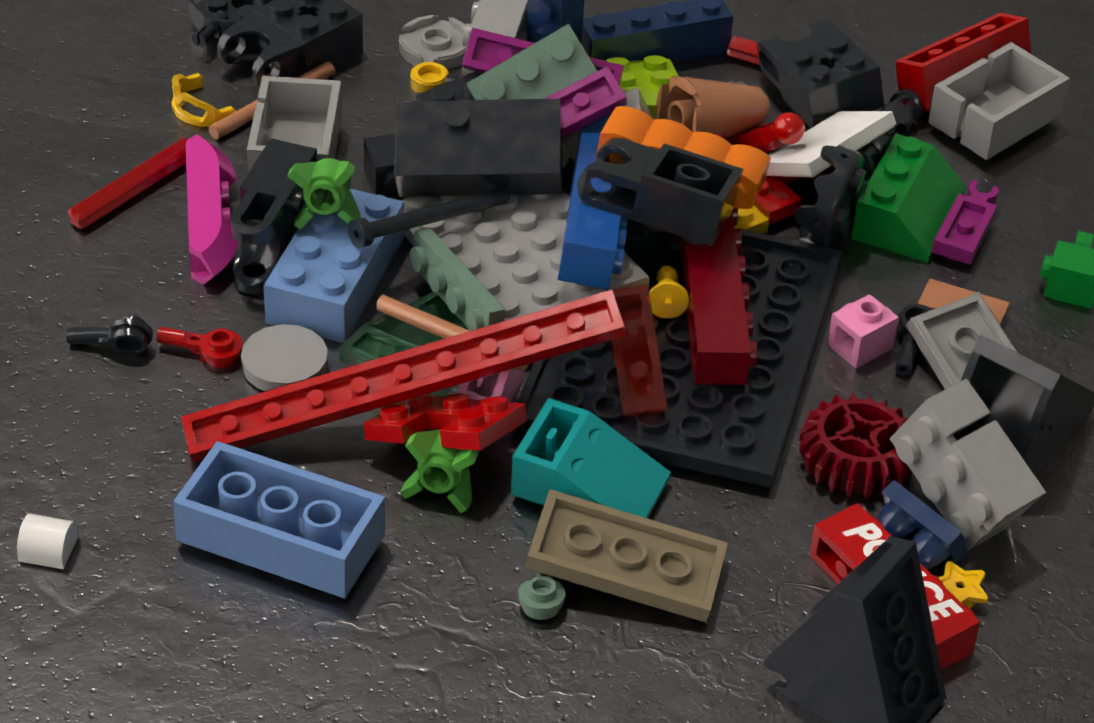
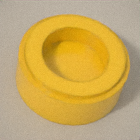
(427, 76)

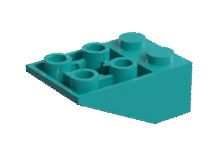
(585, 459)

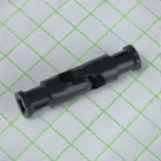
(903, 115)

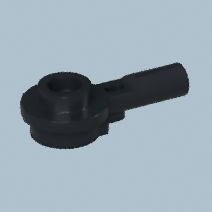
(124, 335)
(909, 346)

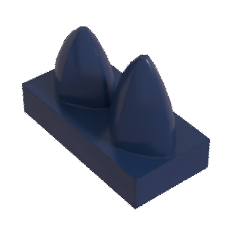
(934, 535)

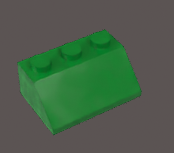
(907, 199)

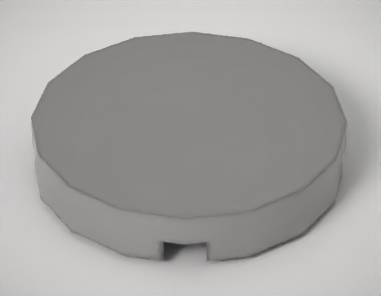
(433, 41)
(283, 356)

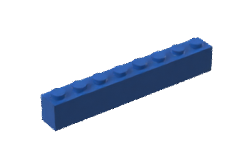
(592, 236)

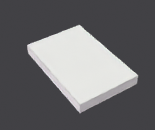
(843, 128)

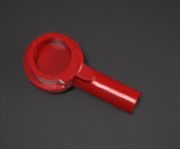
(217, 348)

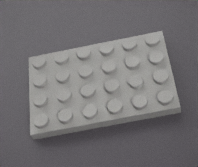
(518, 251)

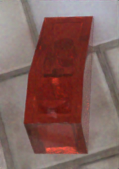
(638, 354)

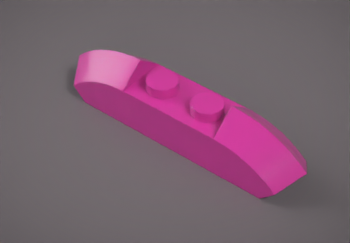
(209, 224)

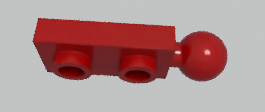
(786, 129)

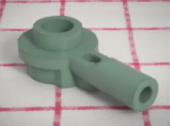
(541, 597)

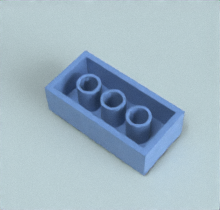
(326, 279)
(280, 519)

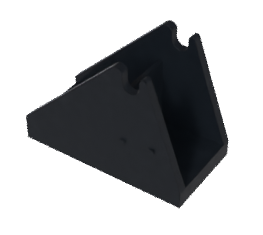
(1027, 400)
(866, 646)

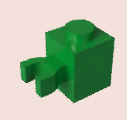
(1071, 271)

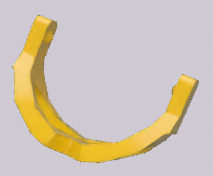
(183, 84)

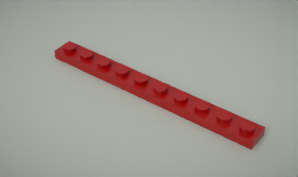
(405, 375)

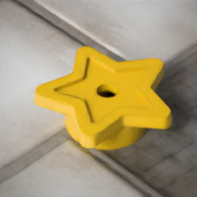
(970, 580)

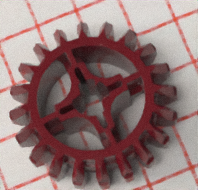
(852, 446)

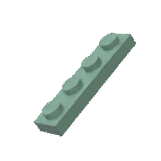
(454, 282)

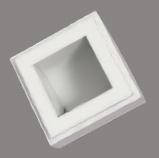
(46, 540)

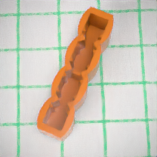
(643, 129)

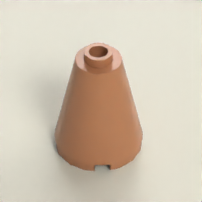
(712, 105)

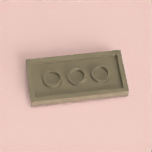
(627, 555)

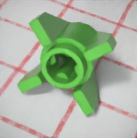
(325, 189)
(440, 469)

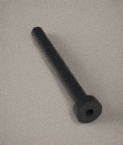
(363, 232)

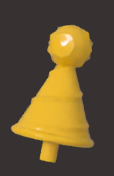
(668, 297)

